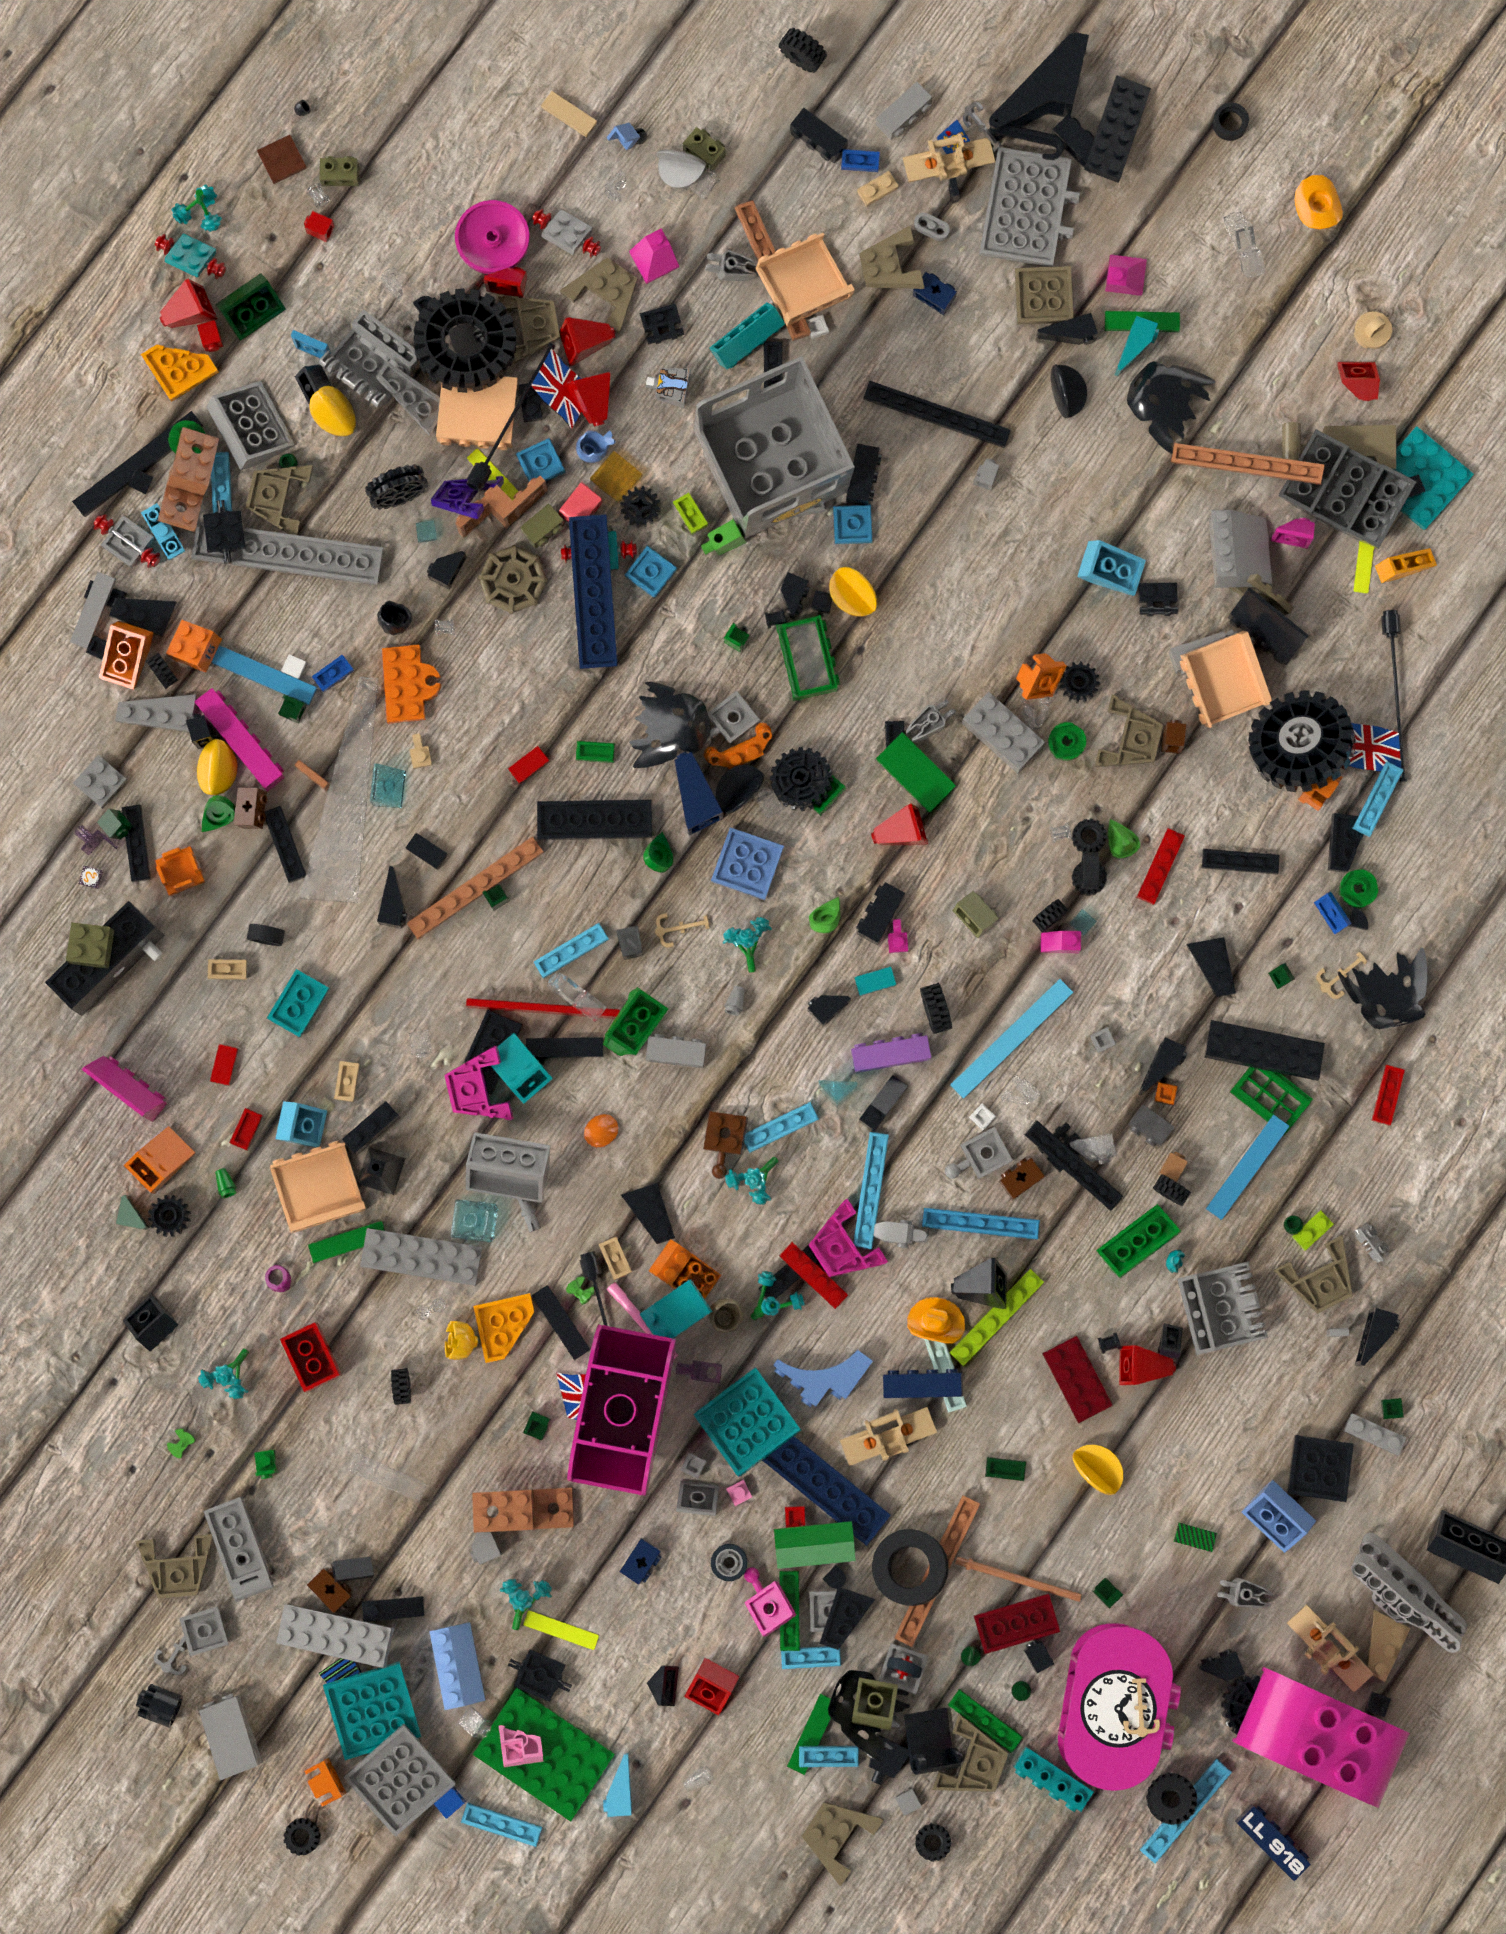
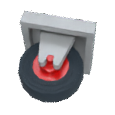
(903, 1668)

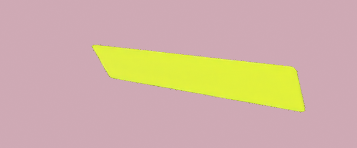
(477, 457)
(1363, 568)
(561, 1630)

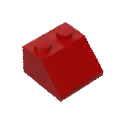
(711, 1686)

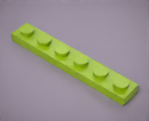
(996, 1318)

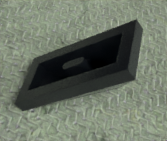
(664, 1685)

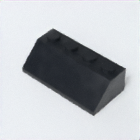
(1468, 1546)

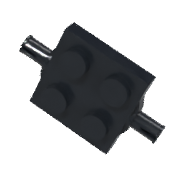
(224, 531)
(539, 1675)

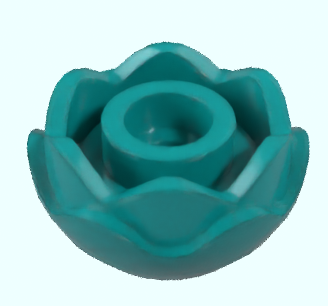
(1174, 1260)

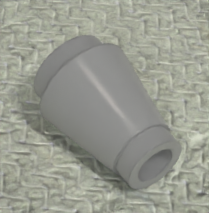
(734, 1004)

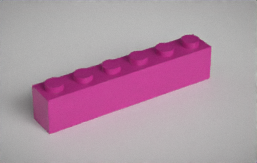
(239, 739)

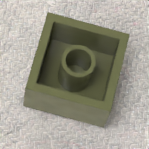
(90, 945)
(874, 1704)

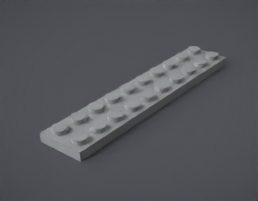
(298, 555)

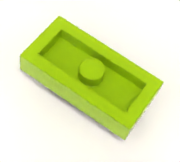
(690, 513)
(1313, 1230)

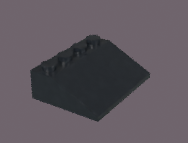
(1268, 627)

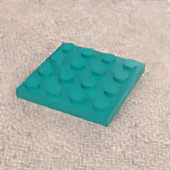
(1439, 472)
(747, 1422)
(370, 1708)

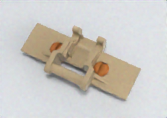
(951, 165)
(891, 1442)
(1325, 1652)

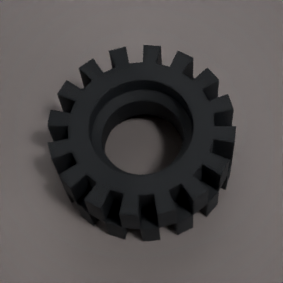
(161, 670)
(1089, 825)
(1076, 878)
(1050, 915)
(1171, 1190)
(401, 1386)
(289, 1836)
(942, 1851)

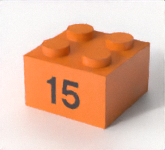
(193, 646)

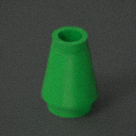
(225, 1184)

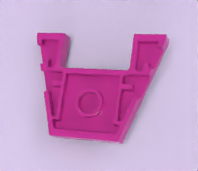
(469, 1091)
(837, 1251)

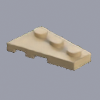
(1385, 1644)

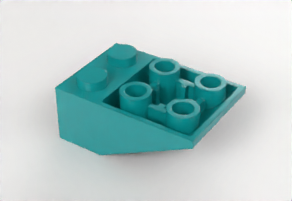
(520, 1069)

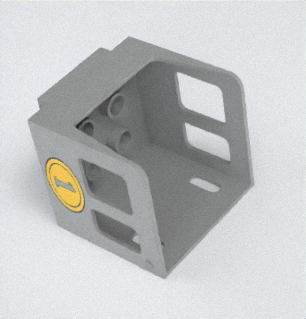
(773, 448)

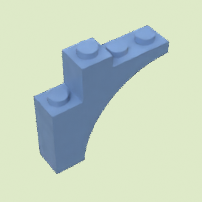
(816, 1383)

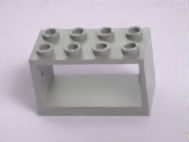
(507, 1167)

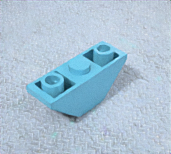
(163, 533)

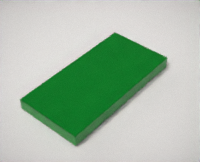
(915, 772)

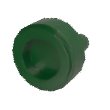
(970, 1656)

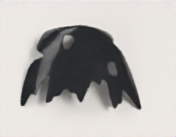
(1172, 397)
(668, 727)
(1390, 992)
(843, 1711)

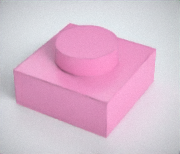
(739, 1492)

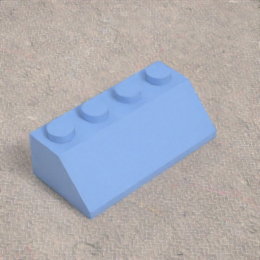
(457, 1666)

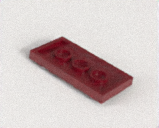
(1077, 1379)
(1016, 1623)

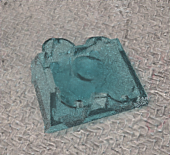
(474, 1220)

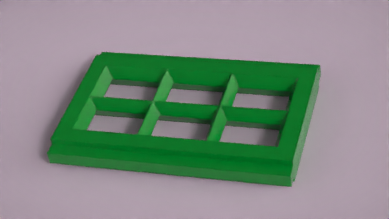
(1260, 1109)

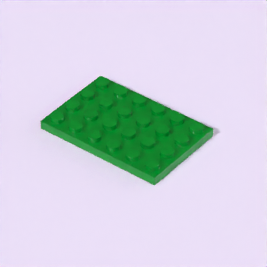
(570, 1756)

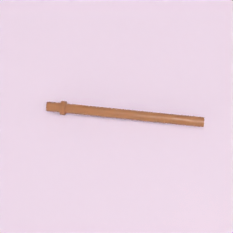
(970, 1564)

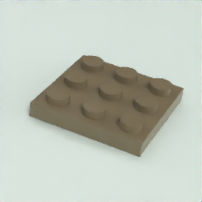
(1043, 295)

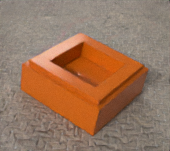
(1165, 1093)

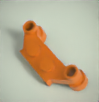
(742, 752)

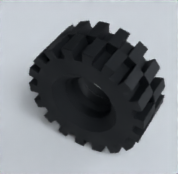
(802, 50)
(936, 1008)
(1186, 1793)

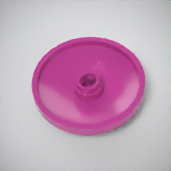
(492, 236)

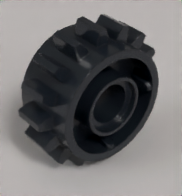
(1079, 692)
(160, 1210)

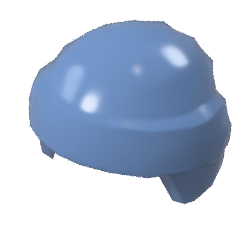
(593, 446)

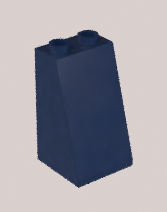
(697, 798)

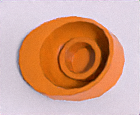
(601, 1130)

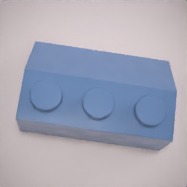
(1278, 1516)

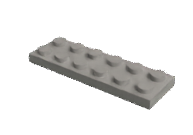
(421, 1256)
(335, 1635)

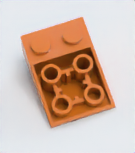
(159, 1160)
(678, 1265)

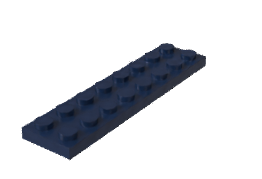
(593, 591)
(827, 1488)

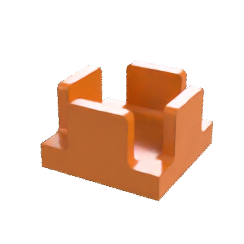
(1042, 679)
(1318, 796)
(179, 870)
(326, 1782)

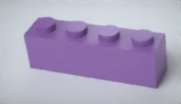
(890, 1054)

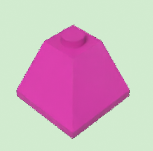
(654, 256)
(1125, 275)
(1295, 533)

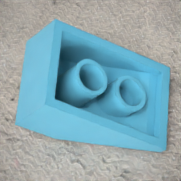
(1111, 567)

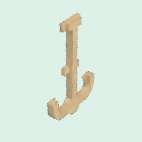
(660, 931)
(1326, 987)
(1141, 1730)

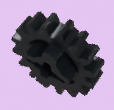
(633, 505)

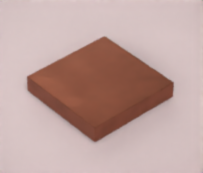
(281, 159)

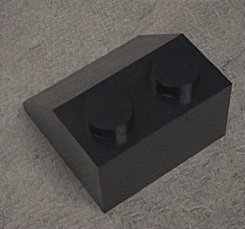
(150, 1323)

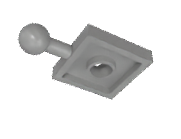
(728, 729)
(981, 1165)

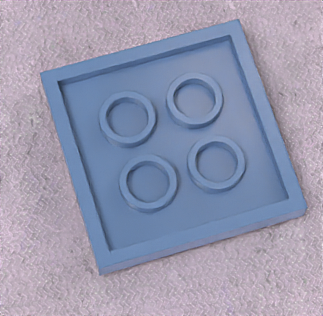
(747, 863)

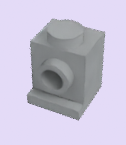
(987, 474)

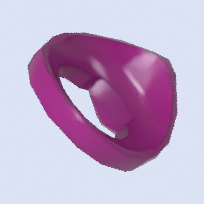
(286, 1283)

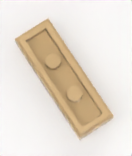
(569, 114)

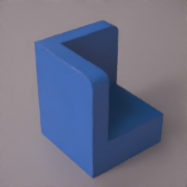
(450, 1802)

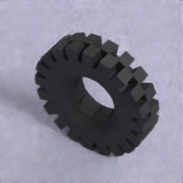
(457, 369)

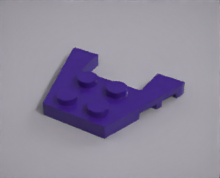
(456, 497)

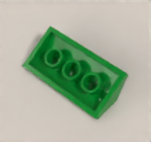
(1138, 1241)
(814, 1545)

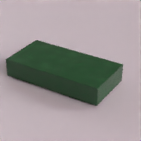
(1005, 1469)

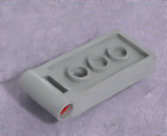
(235, 1538)

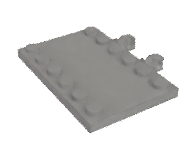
(1027, 207)

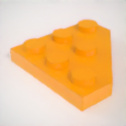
(178, 369)
(502, 1324)

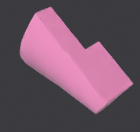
(519, 1747)

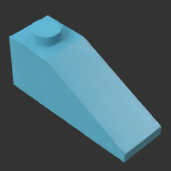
(619, 1794)

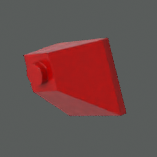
(507, 282)
(1360, 379)

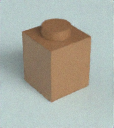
(1173, 1166)

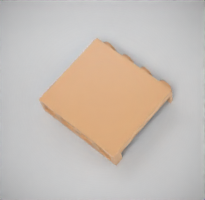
(803, 279)
(478, 415)
(1225, 678)
(317, 1187)

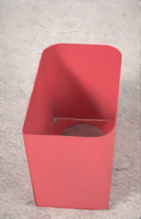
(580, 503)

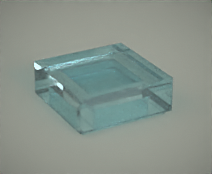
(426, 531)
(1083, 922)

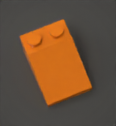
(125, 654)

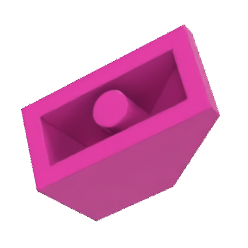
(1061, 942)

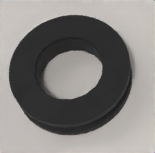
(937, 1570)

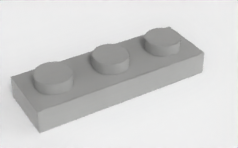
(1374, 1434)

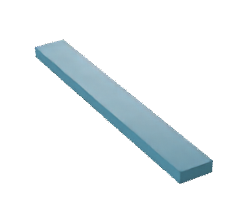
(1011, 1038)

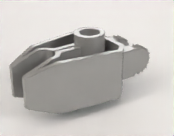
(732, 266)
(930, 721)
(899, 1233)
(1242, 1593)

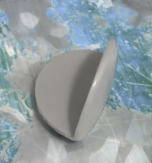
(679, 168)

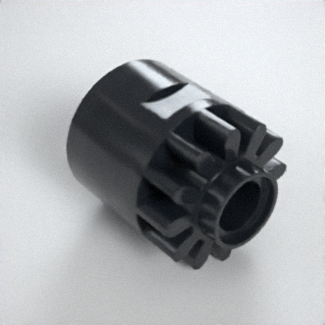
(159, 1705)

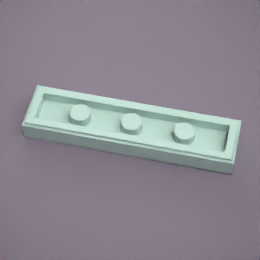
(941, 1360)

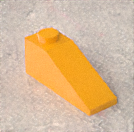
(1405, 565)

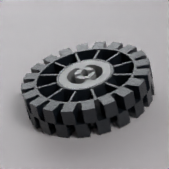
(1320, 752)

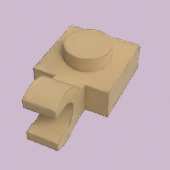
(420, 755)

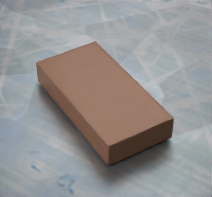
(307, 771)

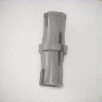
(528, 1213)

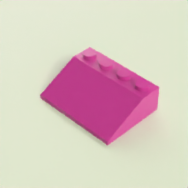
(125, 1087)

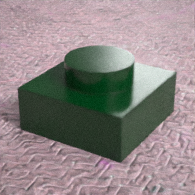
(1281, 976)
(1392, 1408)

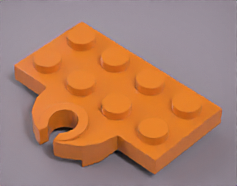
(407, 683)

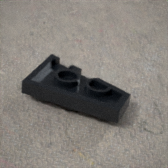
(146, 614)
(1343, 842)
(1215, 965)
(651, 1212)
(844, 1615)

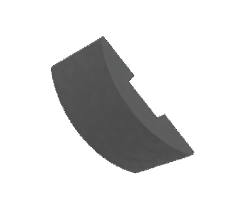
(1354, 493)

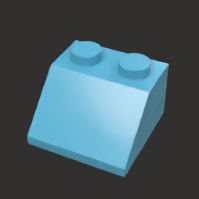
(301, 1124)

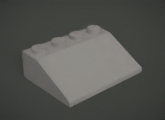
(249, 424)
(1239, 548)

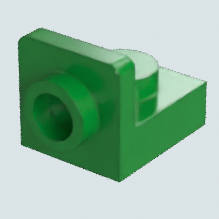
(265, 1464)

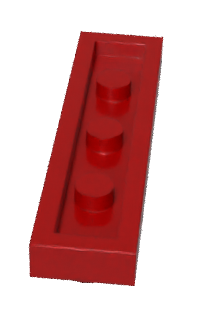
(1160, 866)
(813, 1275)

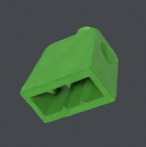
(731, 537)

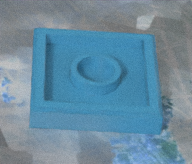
(309, 344)
(541, 461)
(852, 524)
(650, 572)

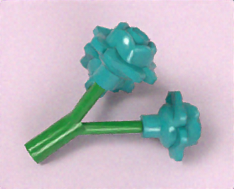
(204, 197)
(747, 938)
(755, 1179)
(225, 1376)
(521, 1599)

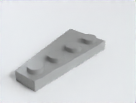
(411, 395)
(158, 713)

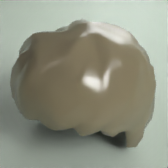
(726, 1315)

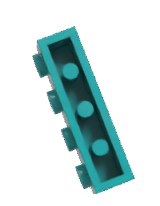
(747, 336)
(1053, 1779)

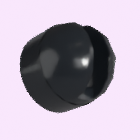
(302, 108)
(643, 136)

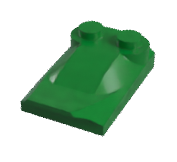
(634, 1023)

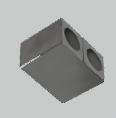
(630, 942)

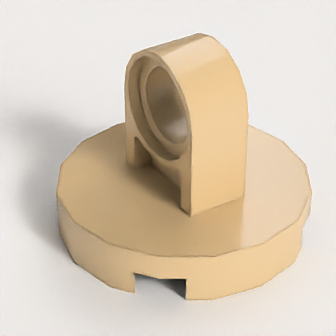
(1373, 330)

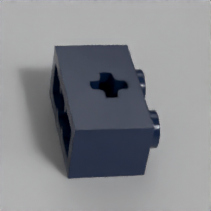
(938, 301)
(631, 1569)

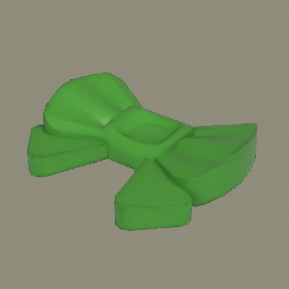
(575, 1288)
(185, 1440)

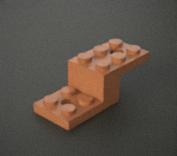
(188, 479)
(502, 506)
(523, 1510)

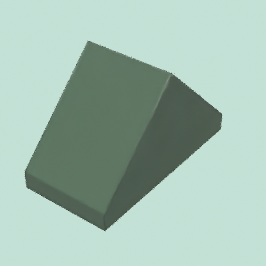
(129, 1215)

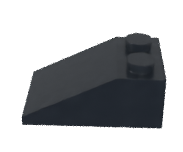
(1165, 1060)
(1377, 1330)

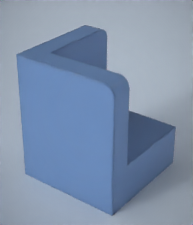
(625, 134)

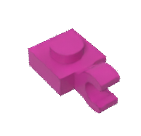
(897, 941)

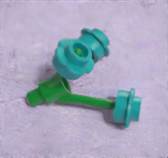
(770, 1305)

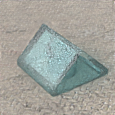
(387, 786)
(837, 1091)

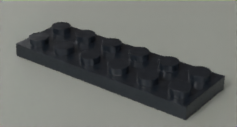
(1117, 129)
(594, 819)
(1264, 1050)

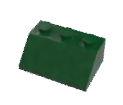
(250, 306)

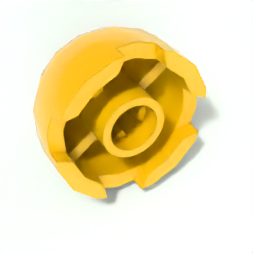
(460, 1340)

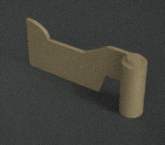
(1368, 440)

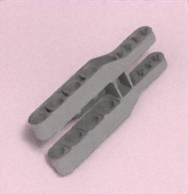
(1400, 1598)

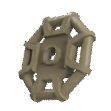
(503, 584)

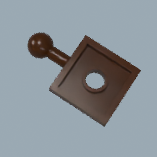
(732, 1145)

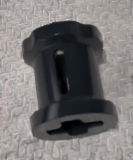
(775, 618)
(1109, 1343)

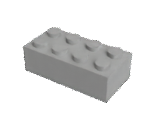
(1003, 732)

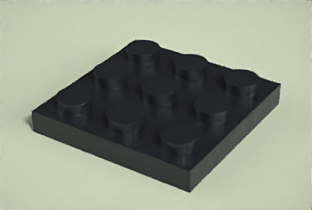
(1320, 1468)

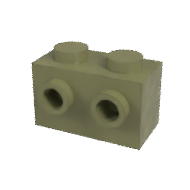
(704, 147)
(339, 171)
(542, 526)
(975, 914)

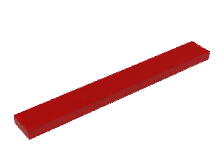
(533, 1007)

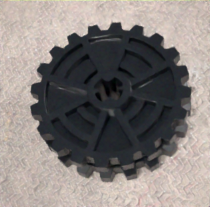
(396, 487)
(803, 793)
(1238, 1700)

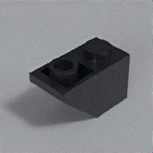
(792, 593)
(1225, 1666)

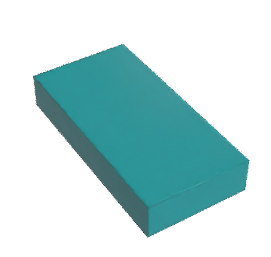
(875, 981)

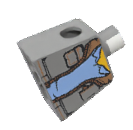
(671, 385)

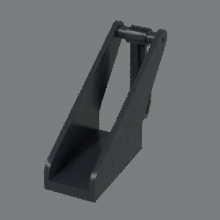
(1045, 92)

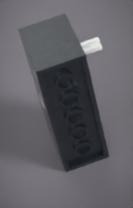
(133, 938)

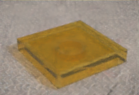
(616, 476)

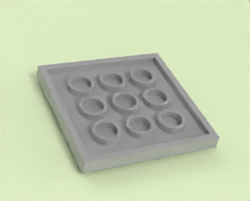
(399, 1780)

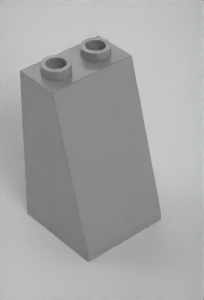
(230, 1736)

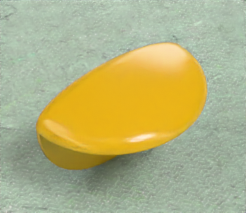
(332, 411)
(852, 592)
(216, 767)
(1099, 1468)

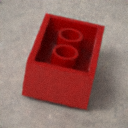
(310, 1357)

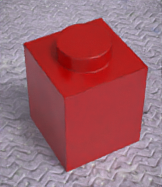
(319, 226)
(210, 336)

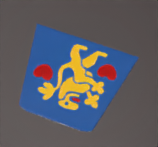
(954, 129)

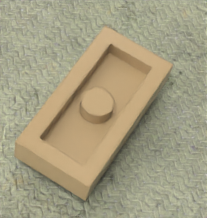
(877, 188)
(227, 969)
(346, 1081)
(615, 1258)

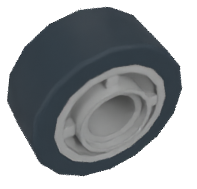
(723, 1572)

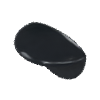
(1068, 390)
(738, 787)

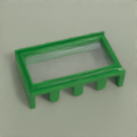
(808, 658)

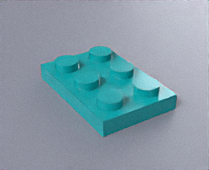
(298, 1003)

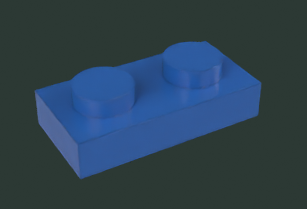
(860, 160)
(332, 673)
(1332, 912)

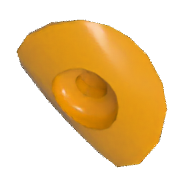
(1318, 203)
(936, 1320)

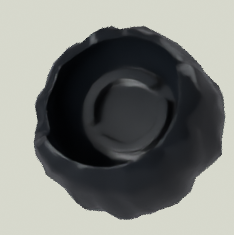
(394, 618)

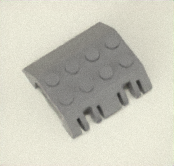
(365, 353)
(1220, 1308)

